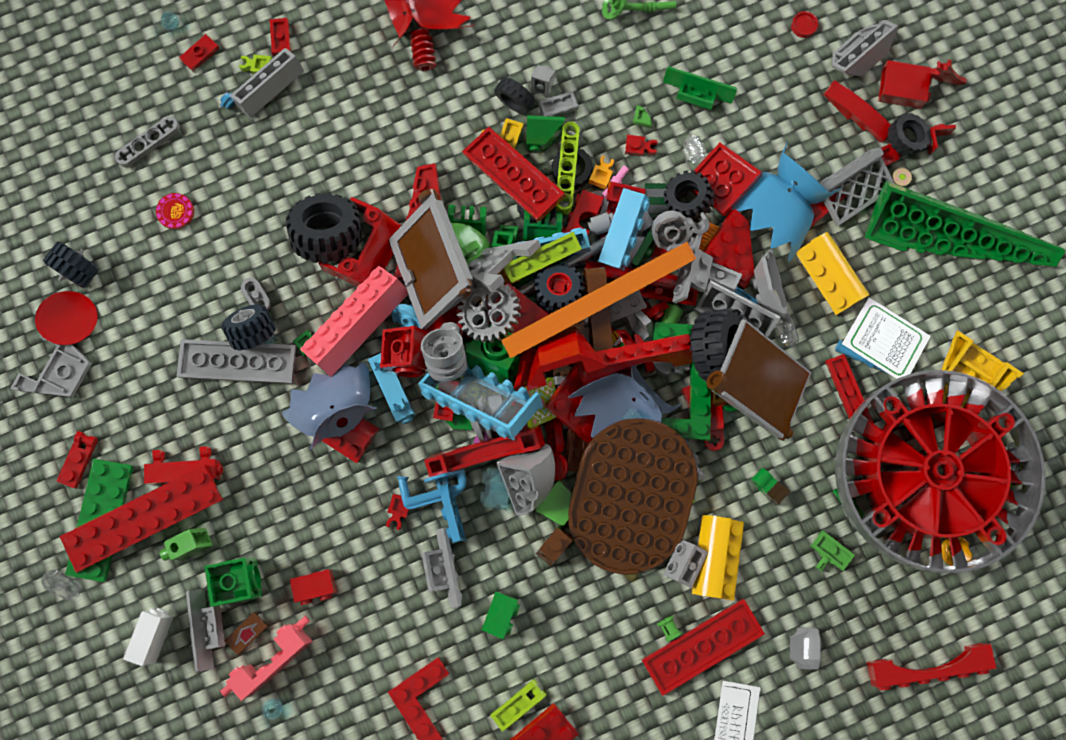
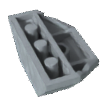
(864, 48)
(770, 286)

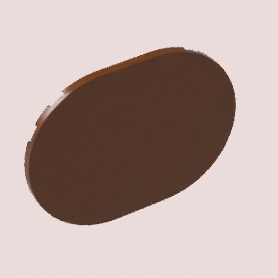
(632, 495)

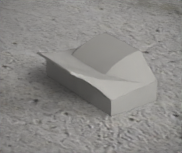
(805, 648)

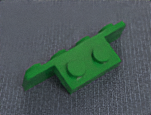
(698, 89)

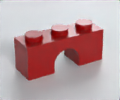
(587, 206)

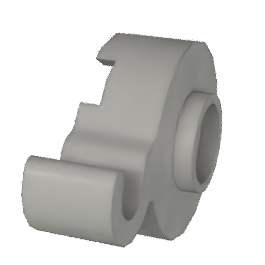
(681, 226)

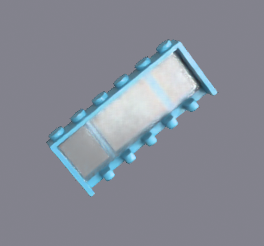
(484, 400)

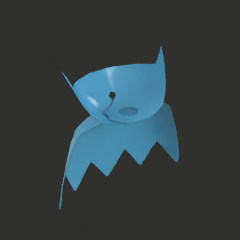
(783, 210)

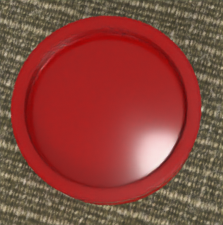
(804, 24)
(561, 467)

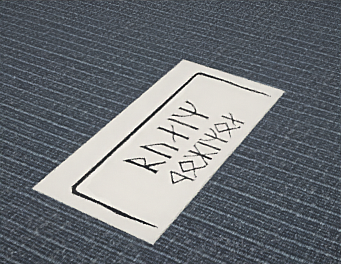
(737, 712)

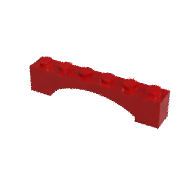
(670, 350)
(475, 453)
(974, 658)

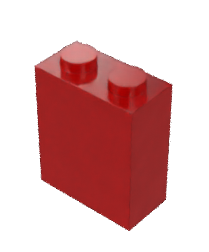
(905, 84)

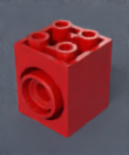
(402, 351)

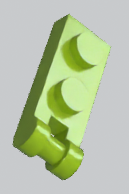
(517, 705)

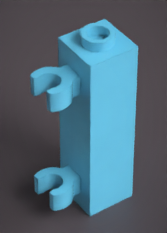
(393, 391)

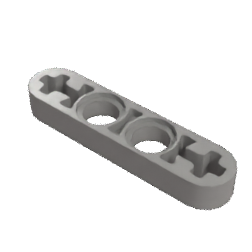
(145, 138)

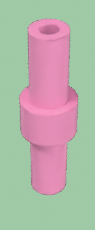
(621, 174)

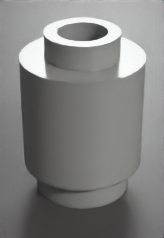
(601, 223)

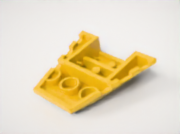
(974, 361)

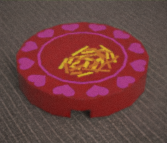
(174, 211)

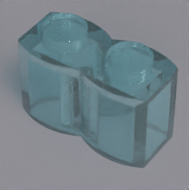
(495, 491)

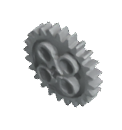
(471, 314)

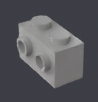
(685, 563)

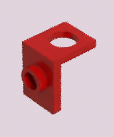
(939, 130)

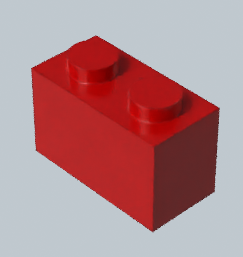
(312, 586)

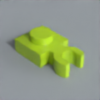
(255, 64)

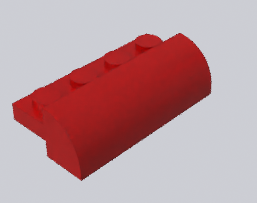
(354, 442)

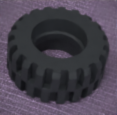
(319, 212)
(712, 339)

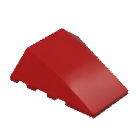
(561, 350)

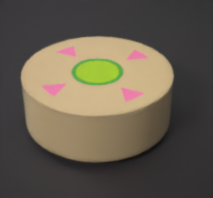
(901, 177)

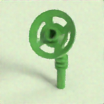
(619, 5)

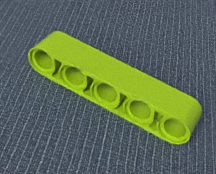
(570, 160)

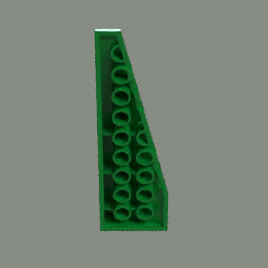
(927, 224)

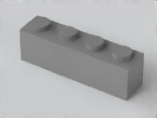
(267, 82)

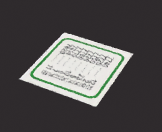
(886, 339)

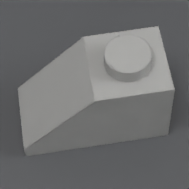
(542, 80)

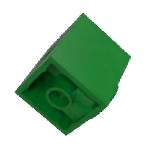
(492, 358)
(233, 581)

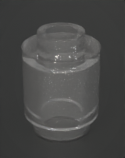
(694, 148)

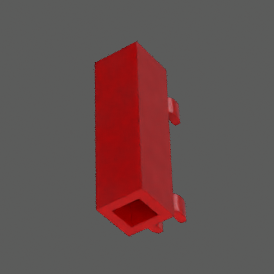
(163, 473)

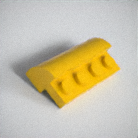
(832, 273)
(719, 571)

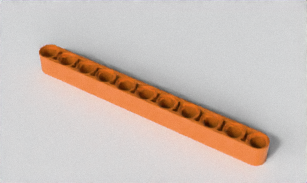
(598, 299)

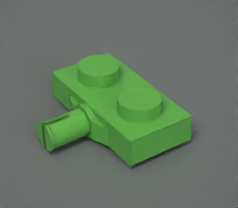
(831, 552)

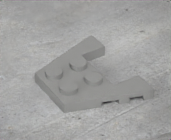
(494, 259)
(60, 376)

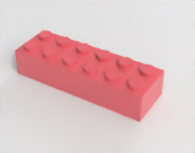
(355, 320)

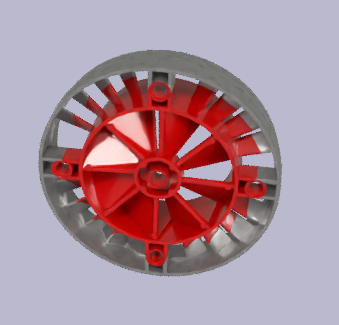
(949, 502)

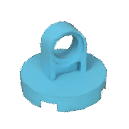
(405, 315)

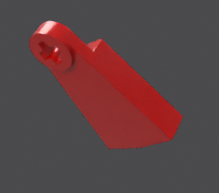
(716, 421)

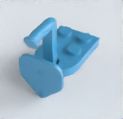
(446, 494)

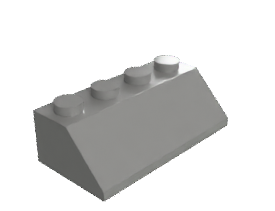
(719, 297)

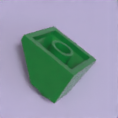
(543, 132)

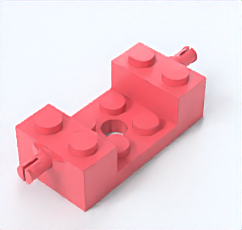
(247, 680)

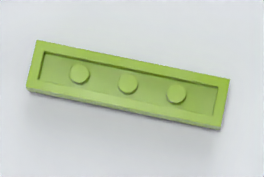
(542, 257)

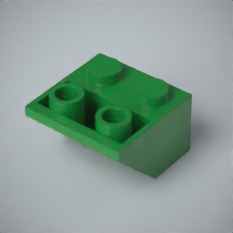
(500, 615)

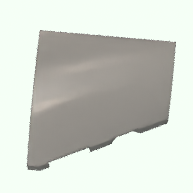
(640, 325)

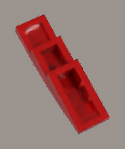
(858, 110)

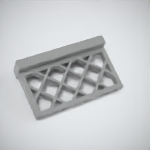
(845, 174)

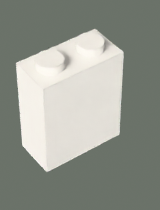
(148, 637)

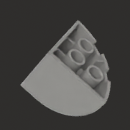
(528, 478)

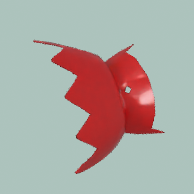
(427, 15)

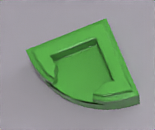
(642, 117)

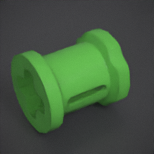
(669, 628)

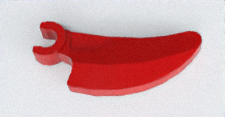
(946, 74)

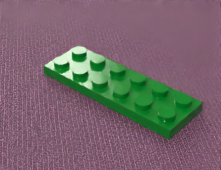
(104, 492)

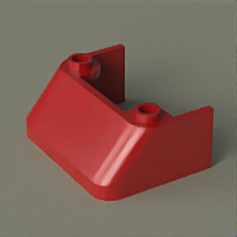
(375, 252)

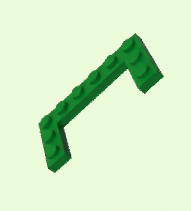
(700, 395)

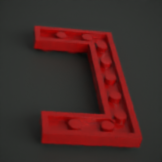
(406, 700)

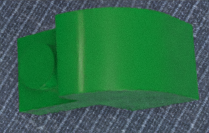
(505, 236)

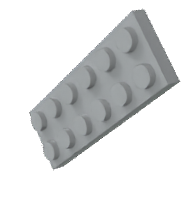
(220, 362)

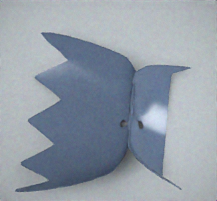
(346, 391)
(612, 398)

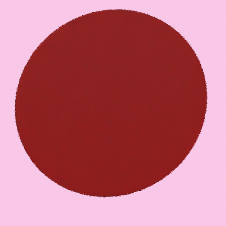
(66, 318)

